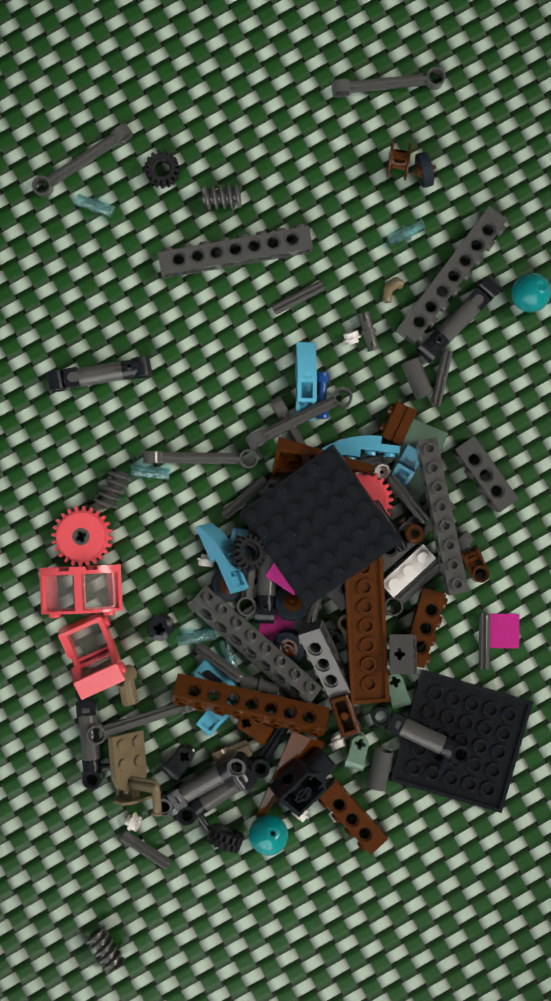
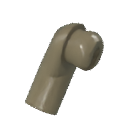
(389, 287)

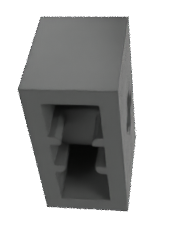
(405, 643)

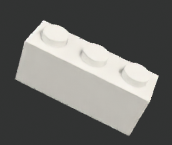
(407, 569)

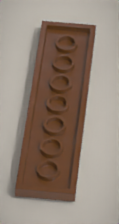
(367, 635)

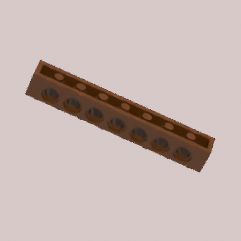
(260, 701)

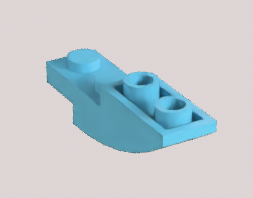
(305, 376)
(370, 444)
(217, 548)

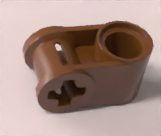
(474, 563)
(258, 732)

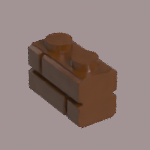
(397, 424)
(345, 715)

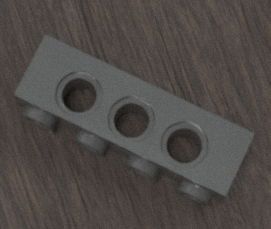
(495, 478)
(317, 633)

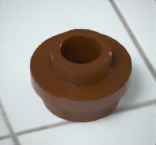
(410, 528)

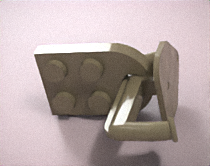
(130, 771)

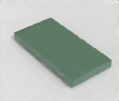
(417, 432)

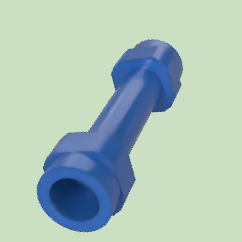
(323, 379)

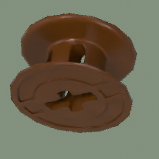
(399, 159)

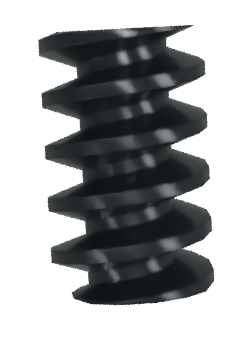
(154, 630)

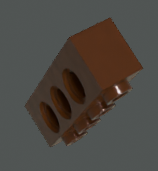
(427, 597)
(375, 836)

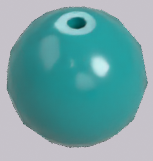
(531, 292)
(268, 834)

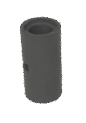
(417, 378)
(380, 769)

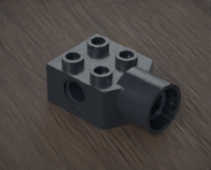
(303, 781)

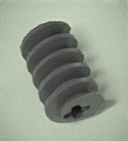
(221, 196)
(113, 488)
(105, 949)

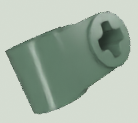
(397, 692)
(356, 754)

